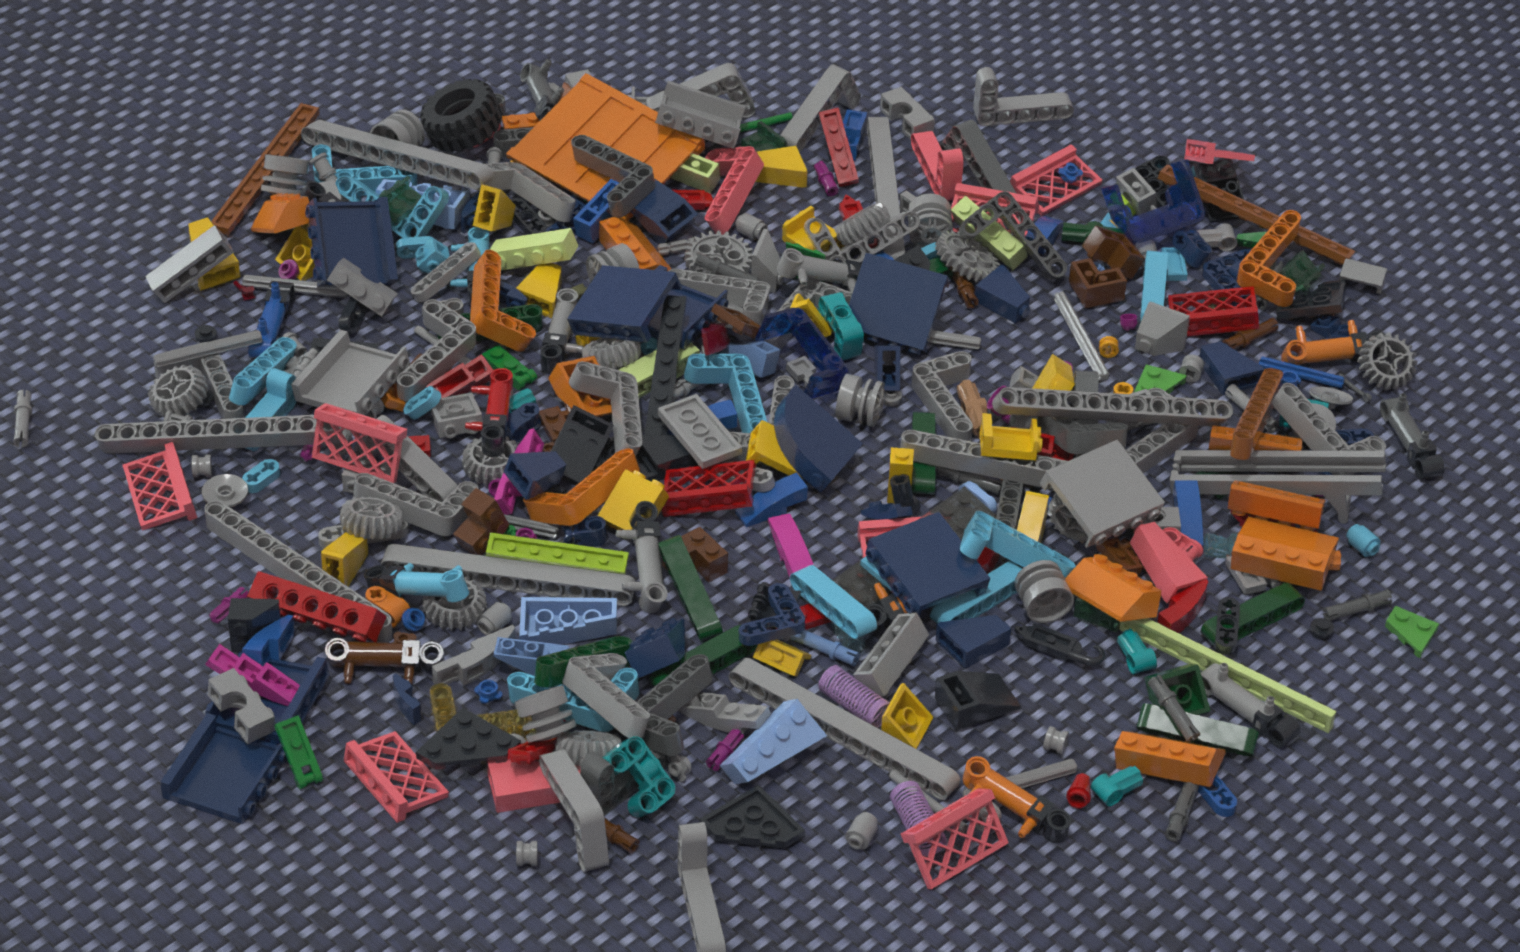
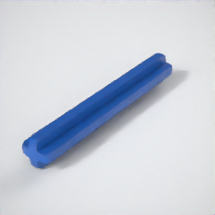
(1304, 372)

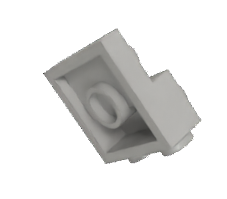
(453, 413)

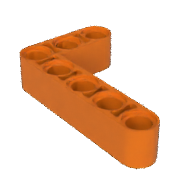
(1255, 266)
(485, 304)
(584, 497)

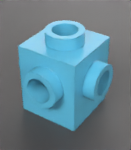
(431, 255)

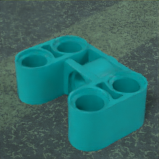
(847, 329)
(647, 773)

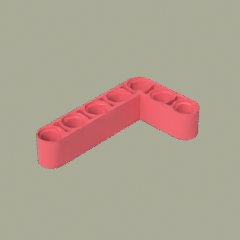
(940, 167)
(741, 170)

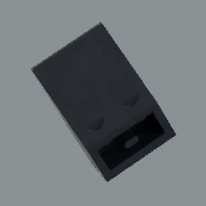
(1223, 176)
(581, 443)
(973, 697)

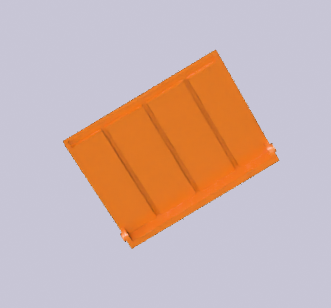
(610, 118)

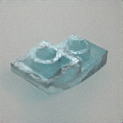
(1219, 546)

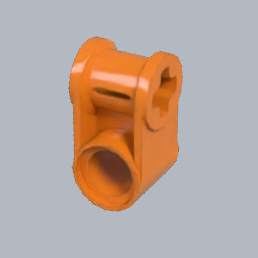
(387, 602)

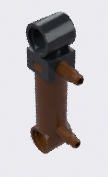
(406, 655)

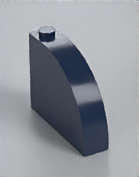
(812, 439)

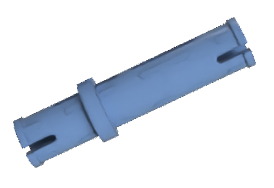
(833, 649)

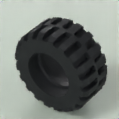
(461, 115)

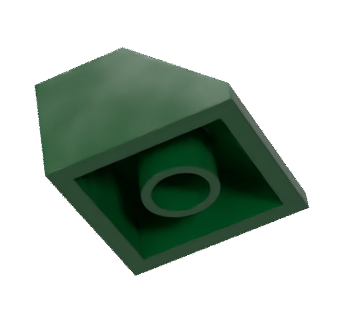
(1187, 685)

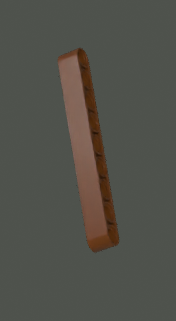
(1256, 414)

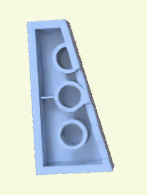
(451, 213)
(567, 619)
(779, 738)

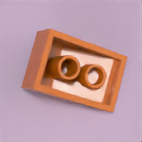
(591, 403)

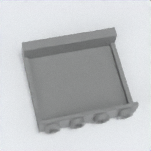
(700, 114)
(349, 375)
(1104, 492)

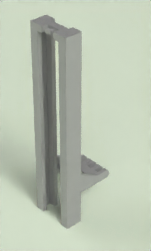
(1335, 487)

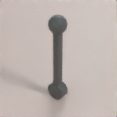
(1366, 396)

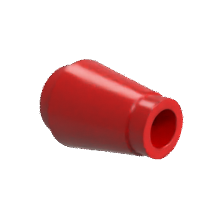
(1079, 792)

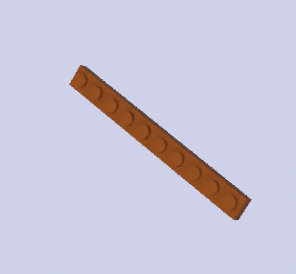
(250, 186)
(1262, 217)

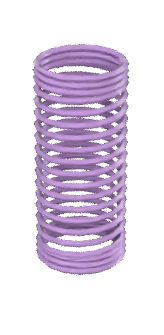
(836, 683)
(909, 802)

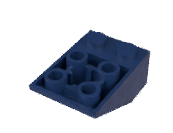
(664, 213)
(657, 647)

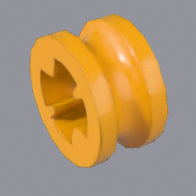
(1112, 350)
(1123, 388)

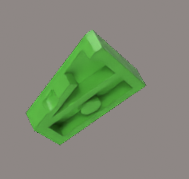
(1159, 378)
(1411, 629)

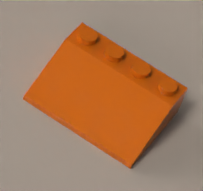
(1283, 553)

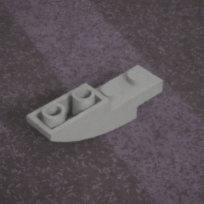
(473, 663)
(719, 714)

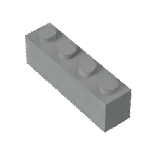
(189, 264)
(892, 653)

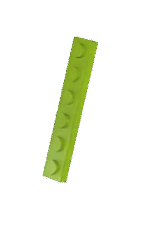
(556, 553)

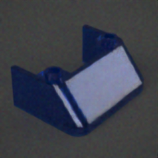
(1182, 209)
(814, 343)

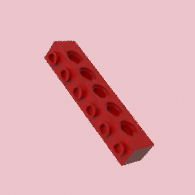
(369, 618)

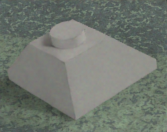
(765, 262)
(1162, 330)

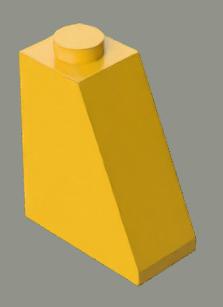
(783, 167)
(493, 209)
(542, 287)
(1055, 375)
(900, 463)
(1033, 515)
(344, 557)

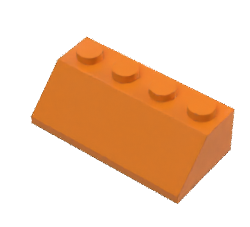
(281, 213)
(619, 230)
(1222, 437)
(1276, 504)
(1114, 589)
(1168, 758)

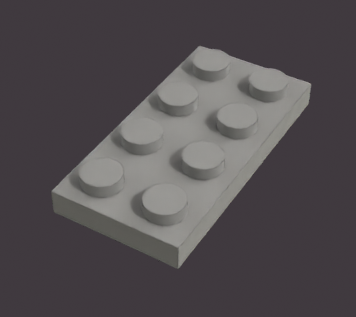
(699, 431)

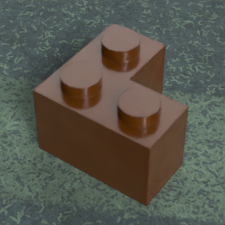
(1113, 250)
(1096, 286)
(483, 518)
(706, 554)

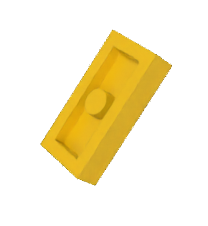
(813, 313)
(781, 656)

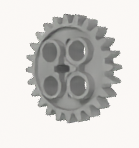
(725, 247)
(966, 255)

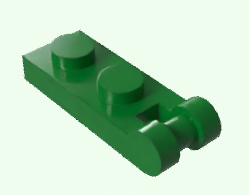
(500, 358)
(298, 751)

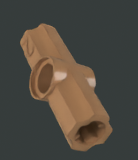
(972, 404)

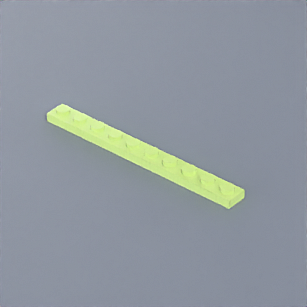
(1254, 682)

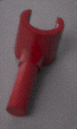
(247, 292)

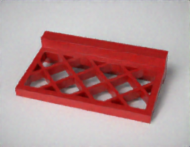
(1217, 319)
(709, 497)

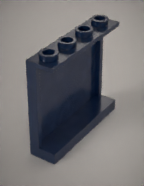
(353, 232)
(897, 302)
(622, 303)
(697, 313)
(925, 563)
(311, 683)
(222, 772)

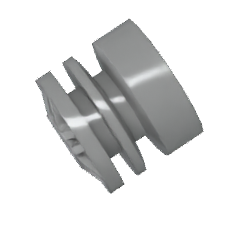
(401, 127)
(284, 174)
(934, 218)
(616, 256)
(855, 399)
(1044, 591)
(545, 714)

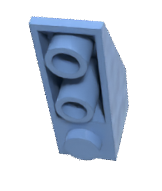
(761, 355)
(524, 653)

